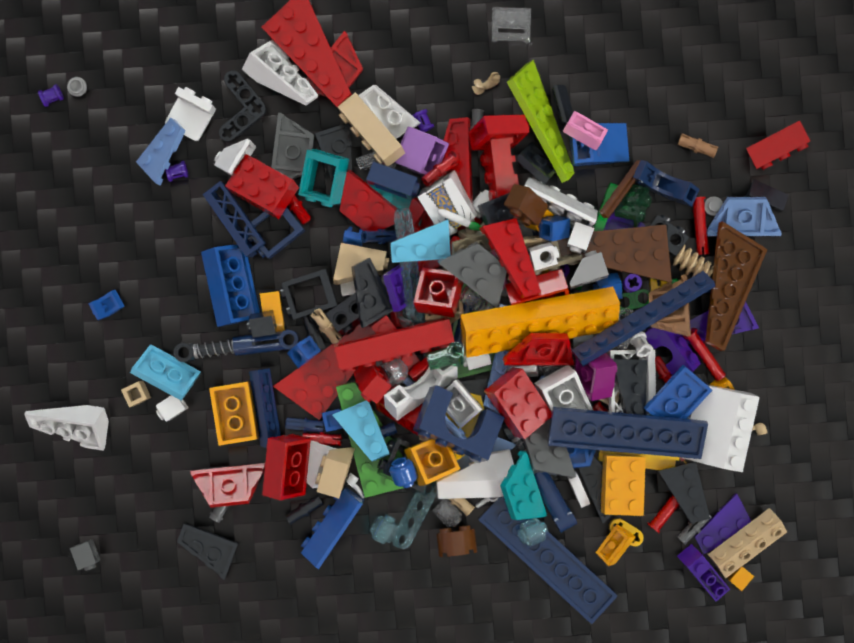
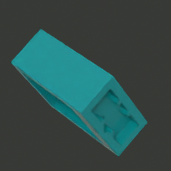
(309, 173)

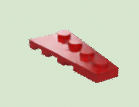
(510, 247)

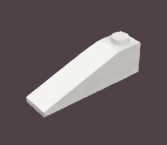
(272, 68)
(79, 423)
(478, 479)

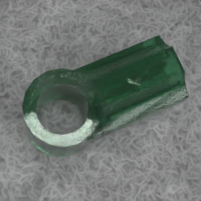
(445, 356)

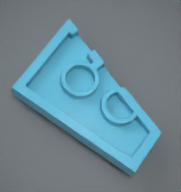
(423, 245)
(363, 429)

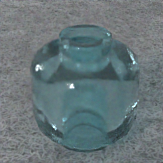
(384, 529)
(532, 532)

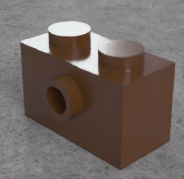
(525, 205)

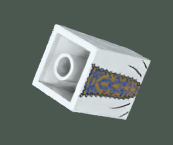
(449, 195)

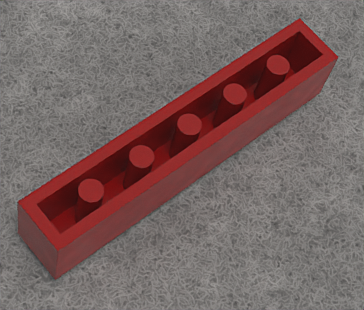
(394, 343)

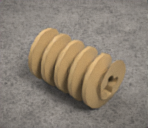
(691, 262)

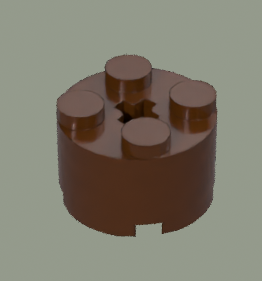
(456, 542)

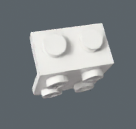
(192, 112)

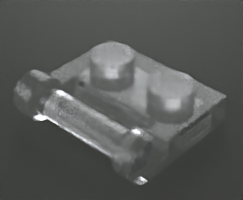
(511, 18)

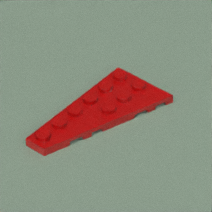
(303, 40)
(316, 381)

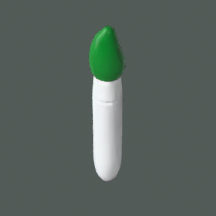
(460, 220)

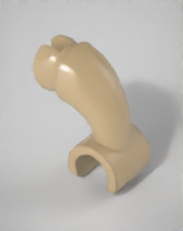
(492, 81)

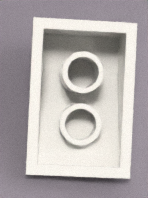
(563, 390)

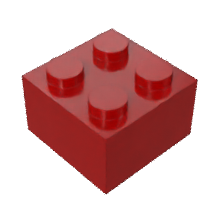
(437, 293)

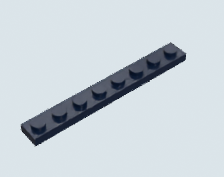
(643, 318)

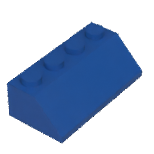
(230, 284)
(332, 527)

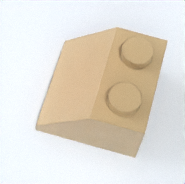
(334, 471)

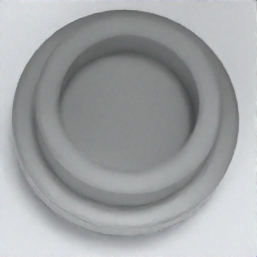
(77, 86)
(713, 205)

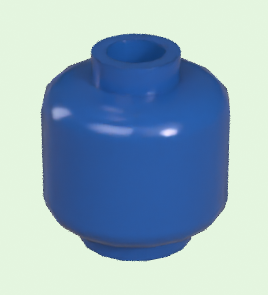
(403, 472)

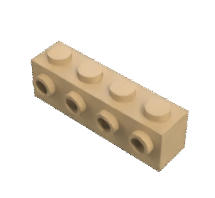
(371, 130)
(747, 543)

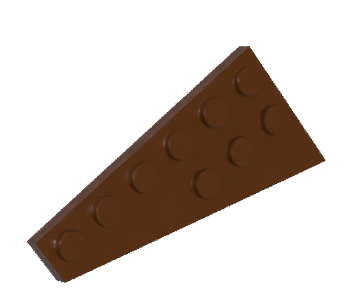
(631, 250)
(734, 273)

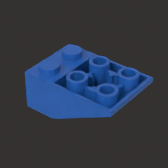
(611, 150)

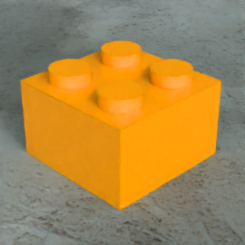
(431, 461)

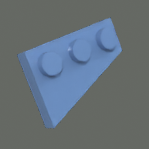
(157, 154)

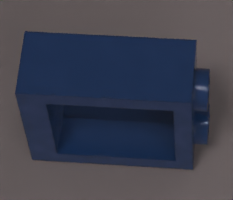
(393, 181)
(263, 251)

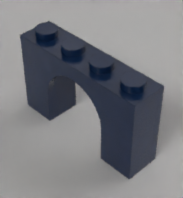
(432, 425)

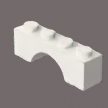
(405, 399)

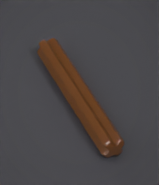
(619, 192)

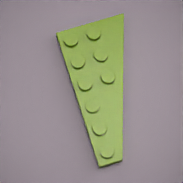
(535, 105)

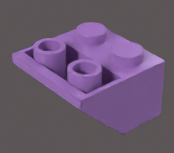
(421, 151)

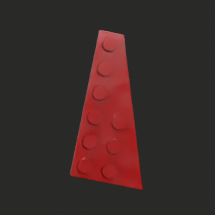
(460, 148)

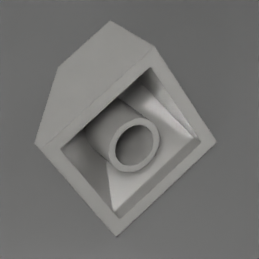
(590, 270)

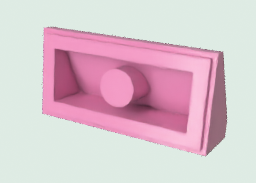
(585, 130)

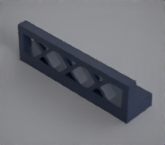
(230, 221)
(264, 405)

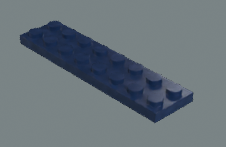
(627, 433)
(552, 563)

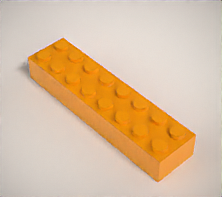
(508, 325)

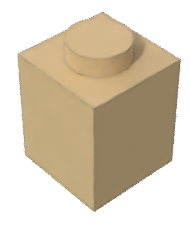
(136, 393)

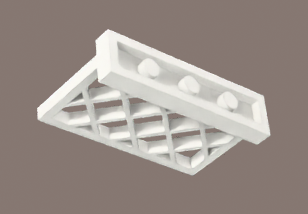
(650, 381)

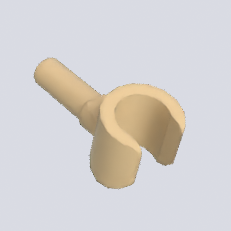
(760, 428)

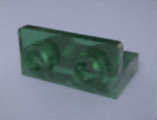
(634, 204)

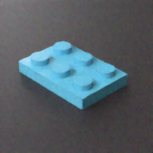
(165, 372)

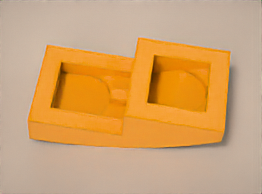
(272, 301)

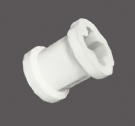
(641, 344)

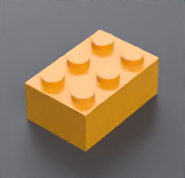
(234, 413)
(623, 485)

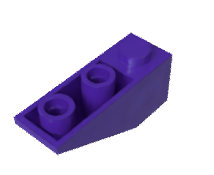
(703, 572)

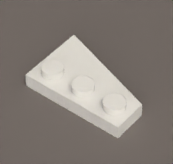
(388, 111)

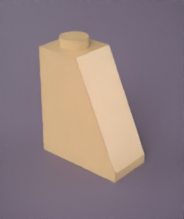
(351, 255)

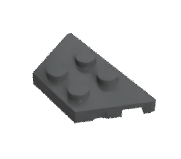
(290, 147)
(478, 270)
(547, 458)

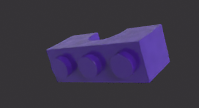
(678, 346)

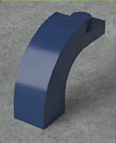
(665, 185)

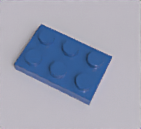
(679, 395)

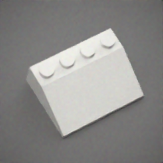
(563, 204)
(729, 429)

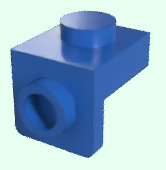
(106, 305)

